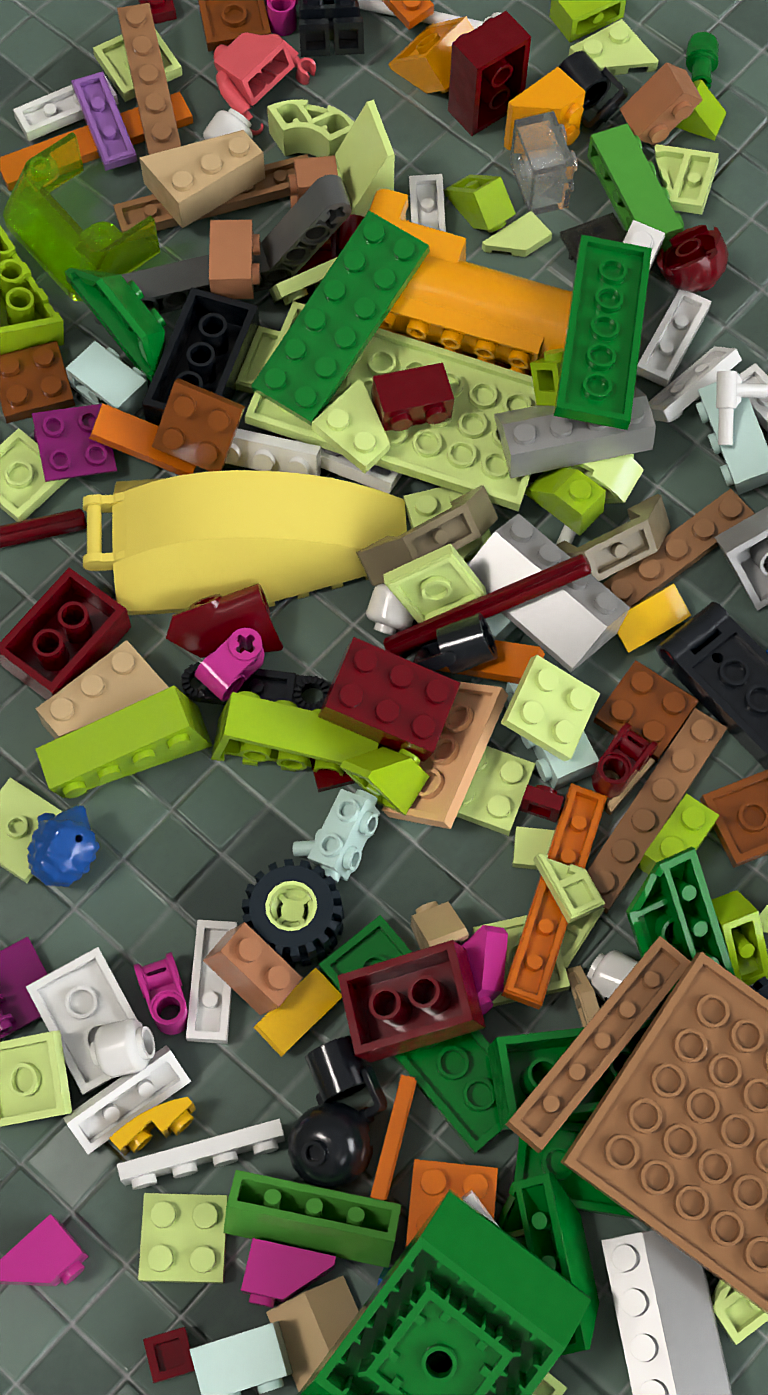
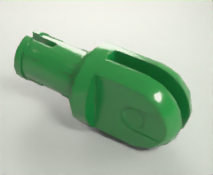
(702, 56)

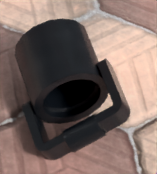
(596, 83)
(459, 646)
(343, 1074)

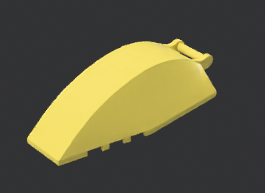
(235, 530)

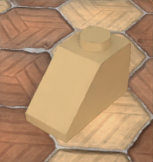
(437, 925)

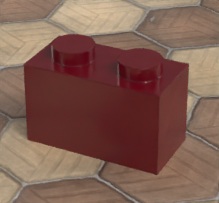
(412, 397)

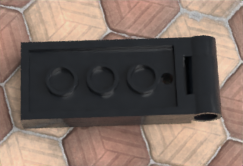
(731, 688)

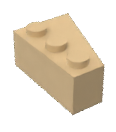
(203, 174)
(101, 690)

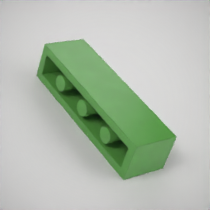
(632, 182)
(312, 1218)

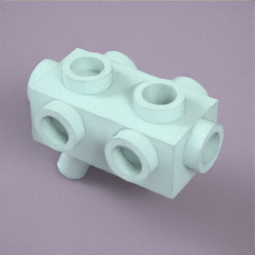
(343, 835)

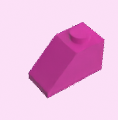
(487, 961)
(43, 1257)
(281, 1271)

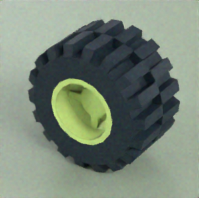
(295, 911)

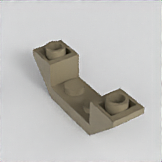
(461, 524)
(626, 543)

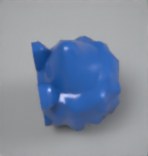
(62, 847)

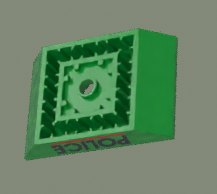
(462, 1293)

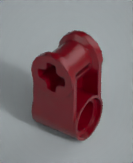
(626, 757)

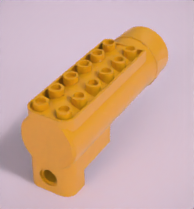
(470, 305)

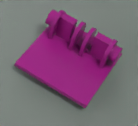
(66, 443)
(17, 970)

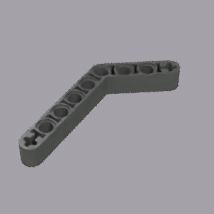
(282, 251)

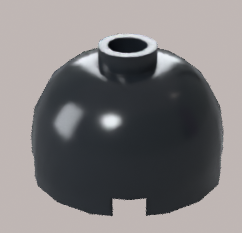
(330, 1145)

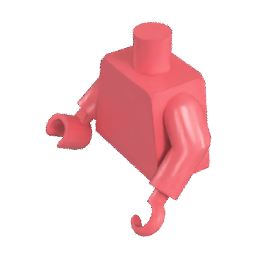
(253, 67)

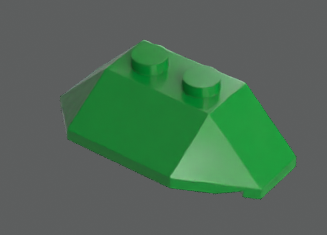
(123, 316)
(679, 909)
(552, 1229)

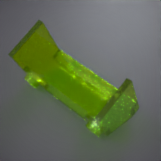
(55, 236)

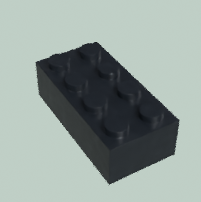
(203, 349)

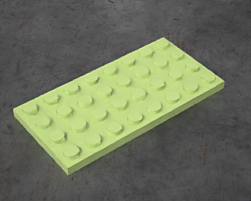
(450, 454)

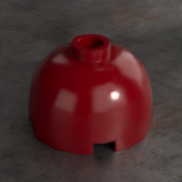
(694, 259)

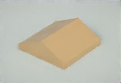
(313, 1325)

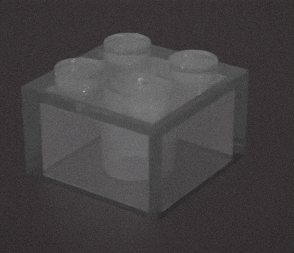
(542, 162)

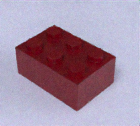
(487, 71)
(63, 634)
(389, 699)
(411, 1001)

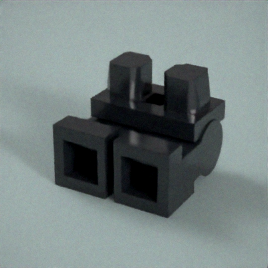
(330, 21)

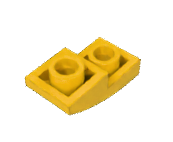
(652, 617)
(298, 1012)
(167, 1118)

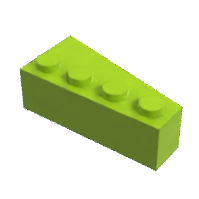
(24, 307)
(283, 734)
(124, 743)

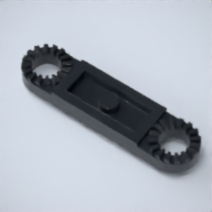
(268, 684)

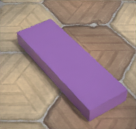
(104, 121)

